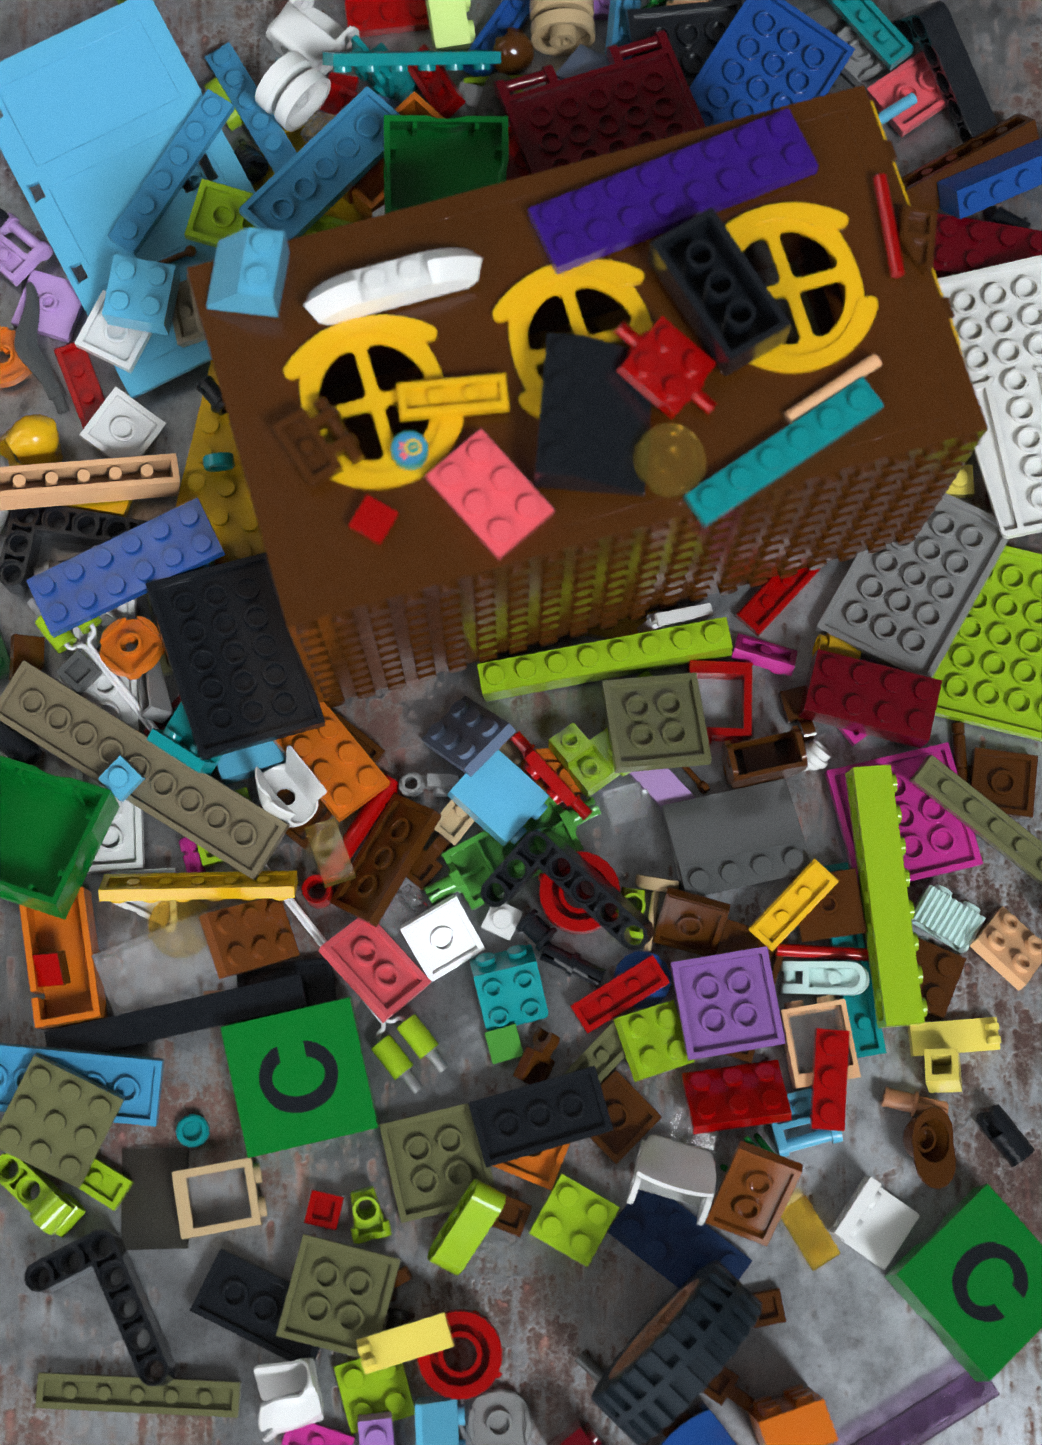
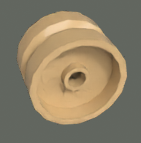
(561, 25)

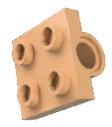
(1009, 948)

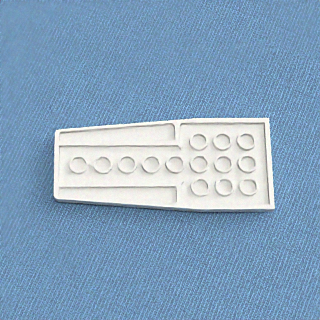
(1002, 348)

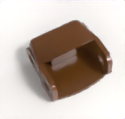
(764, 759)

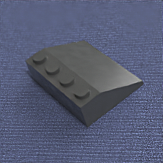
(735, 838)

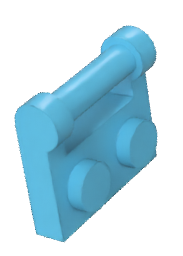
(800, 1107)

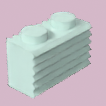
(946, 918)

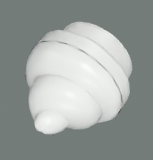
(816, 755)

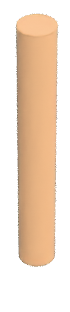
(860, 370)

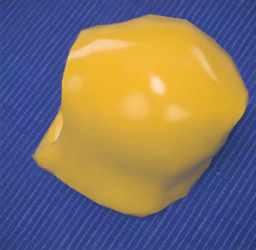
(32, 440)

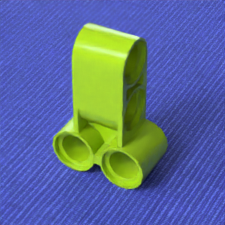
(52, 1209)

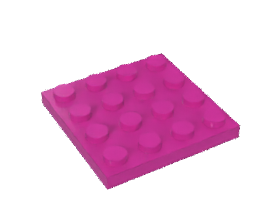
(933, 836)

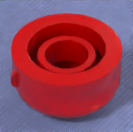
(562, 914)
(485, 1369)

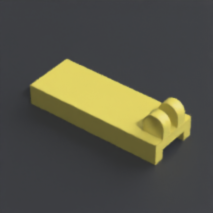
(964, 1034)
(405, 1343)

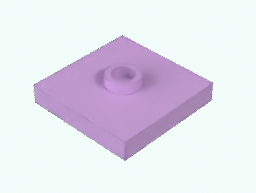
(58, 306)

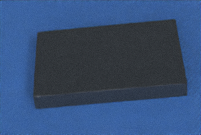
(316, 974)

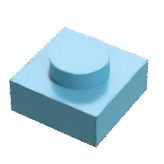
(121, 778)

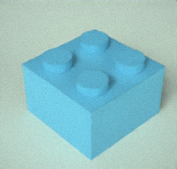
(141, 295)

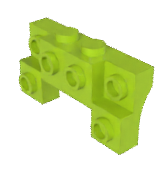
(585, 759)

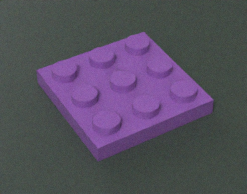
(727, 1003)

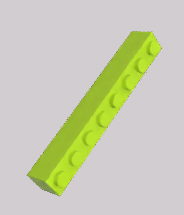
(605, 659)
(885, 896)

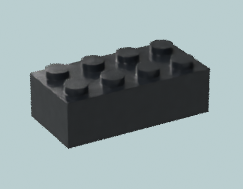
(718, 292)

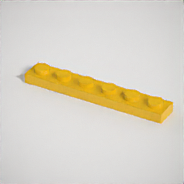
(197, 886)

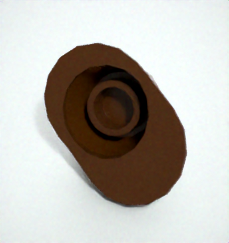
(931, 1144)

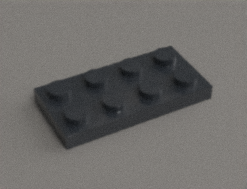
(540, 1116)
(248, 1304)

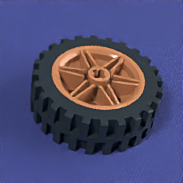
(677, 1352)

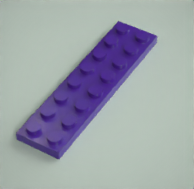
(672, 190)

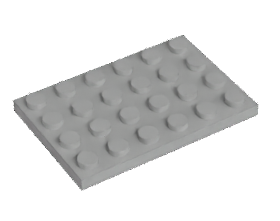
(916, 595)

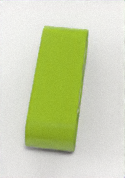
(466, 1227)

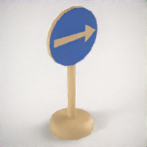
(657, 885)

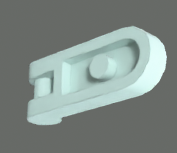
(824, 978)

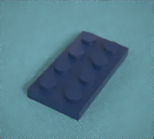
(671, 1239)

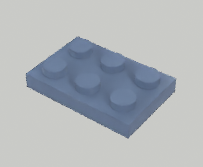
(468, 735)

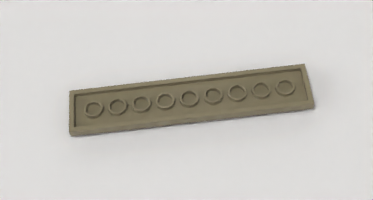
(172, 791)

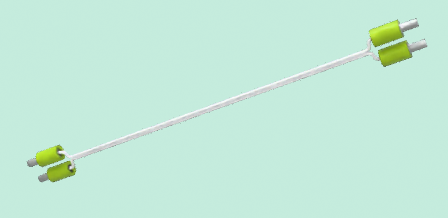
(386, 1049)

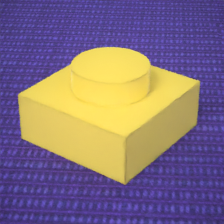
(964, 483)

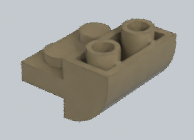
(186, 317)

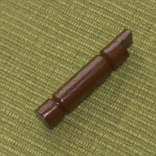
(959, 749)

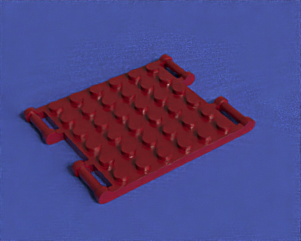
(602, 108)

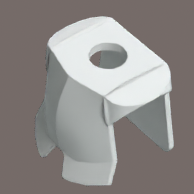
(297, 778)
(293, 1411)

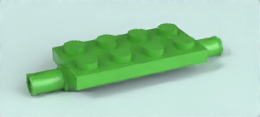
(480, 855)

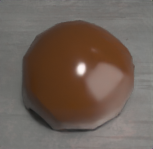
(516, 52)

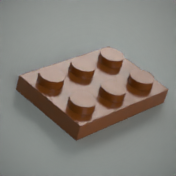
(249, 936)
(754, 1193)

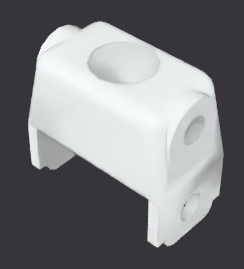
(309, 32)
(675, 1172)

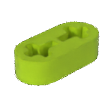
(234, 120)

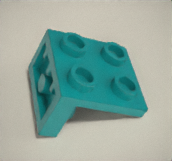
(387, 83)
(179, 743)

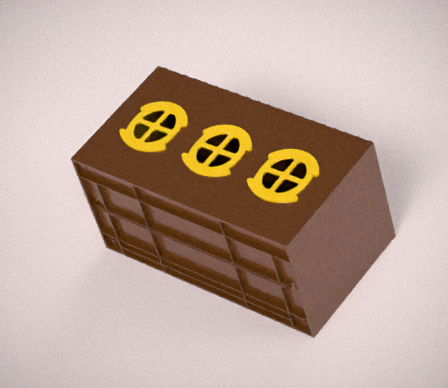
(432, 588)

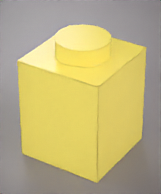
(943, 1070)

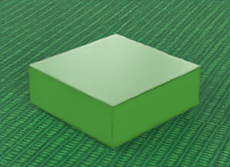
(504, 1044)

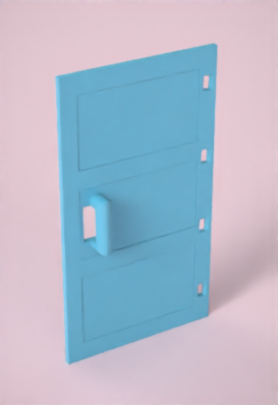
(89, 126)

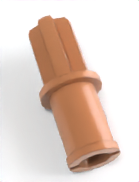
(910, 1102)

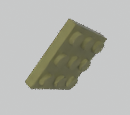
(656, 722)
(58, 1120)
(433, 1160)
(337, 1295)

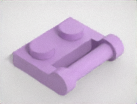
(14, 262)

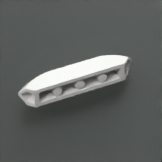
(393, 284)

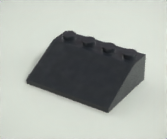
(589, 419)

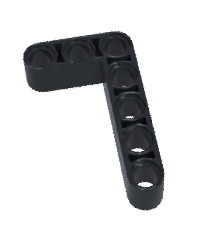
(950, 66)
(41, 528)
(570, 883)
(116, 1296)

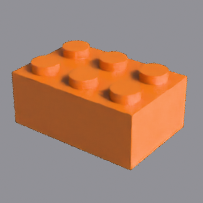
(792, 1419)

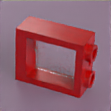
(725, 698)

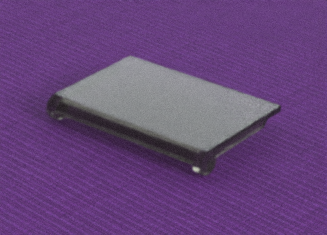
(150, 1204)

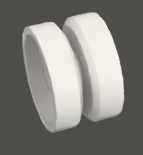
(292, 90)

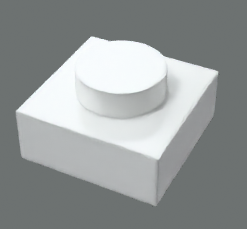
(502, 921)

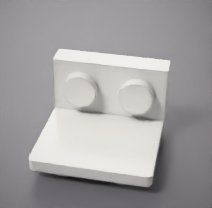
(874, 1222)

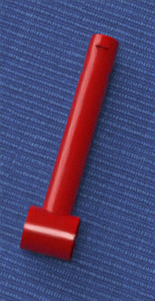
(352, 839)

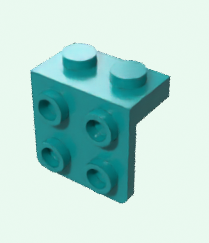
(509, 987)

